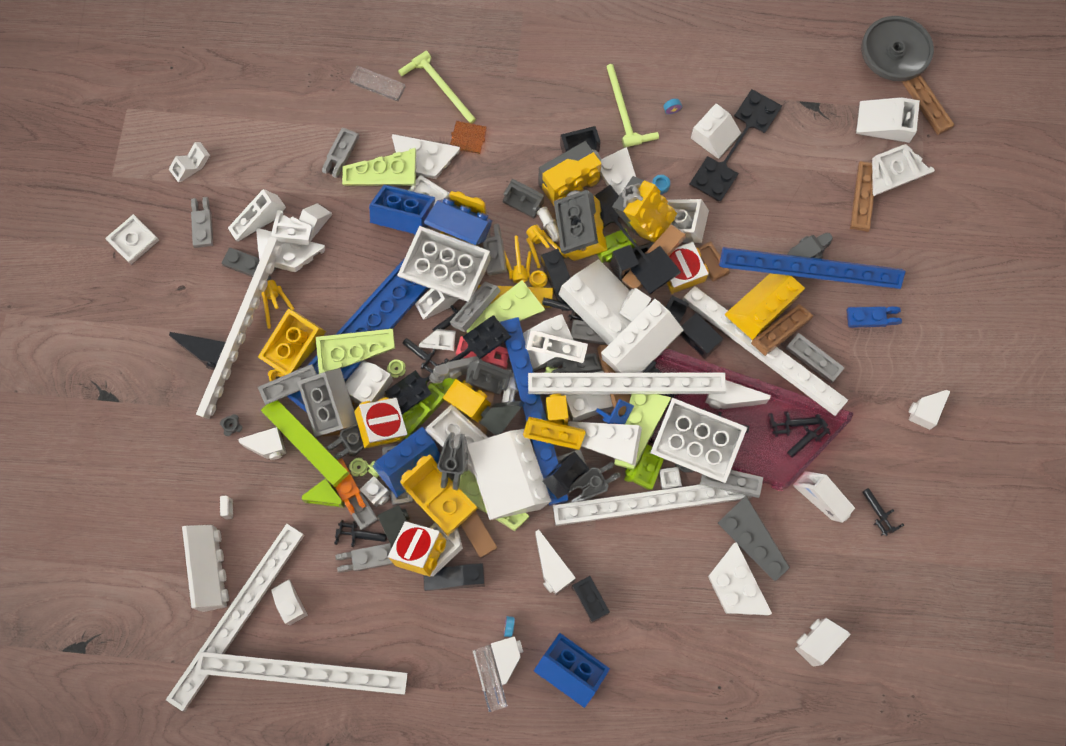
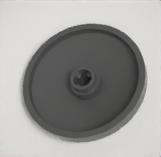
(897, 48)

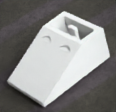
(888, 118)

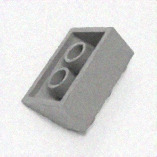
(327, 402)

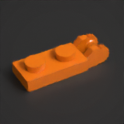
(348, 489)

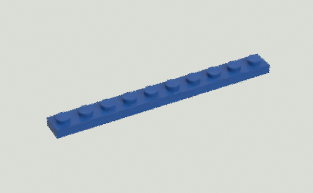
(811, 268)
(532, 405)

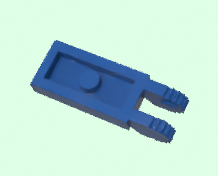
(872, 316)

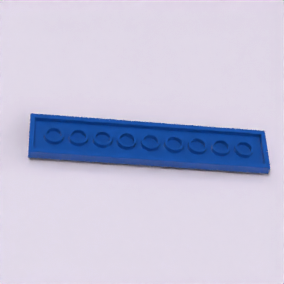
(378, 312)

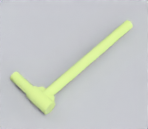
(423, 61)
(630, 138)

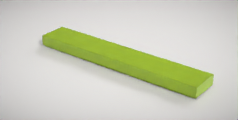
(305, 442)

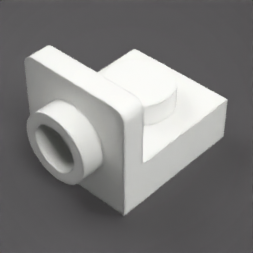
(375, 492)

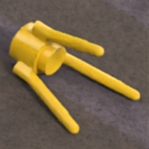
(536, 236)
(519, 272)
(272, 292)

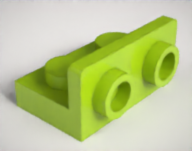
(614, 241)
(645, 470)

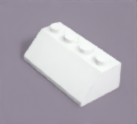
(642, 340)
(205, 567)

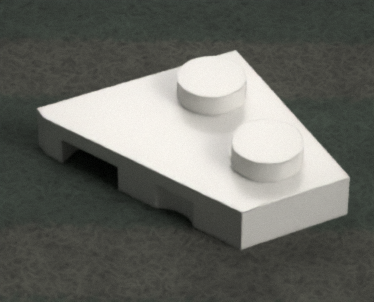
(290, 230)

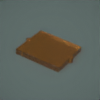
(468, 137)

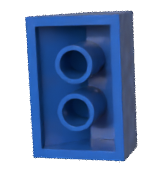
(400, 209)
(459, 221)
(405, 458)
(572, 670)

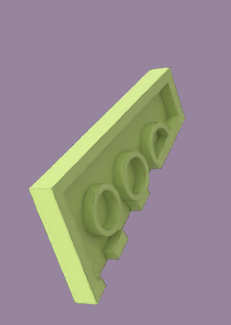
(388, 170)
(514, 303)
(350, 348)
(646, 413)
(470, 488)

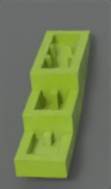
(423, 410)

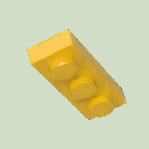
(554, 433)

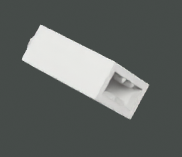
(824, 495)

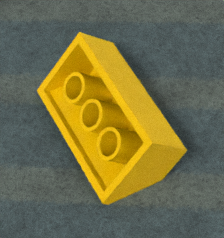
(764, 303)

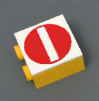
(690, 264)
(380, 422)
(417, 548)

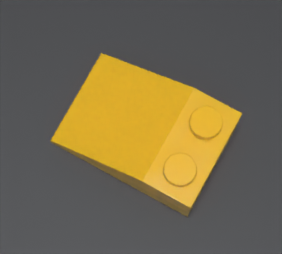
(291, 342)

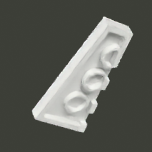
(617, 170)
(611, 439)

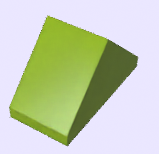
(323, 495)

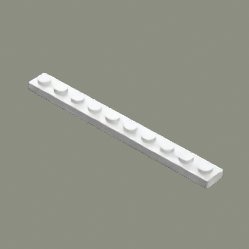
(237, 333)
(776, 359)
(626, 383)
(641, 503)
(237, 614)
(301, 673)

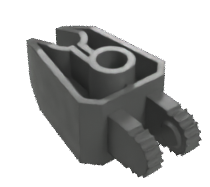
(812, 246)
(350, 440)
(453, 460)
(596, 482)

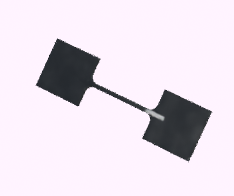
(715, 177)
(654, 267)
(480, 341)

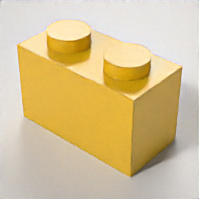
(467, 400)
(557, 409)

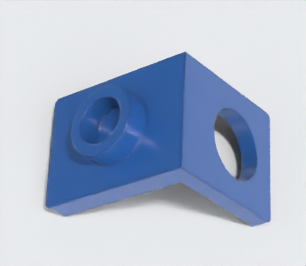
(614, 417)

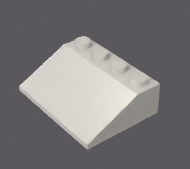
(445, 264)
(597, 299)
(698, 440)
(508, 474)

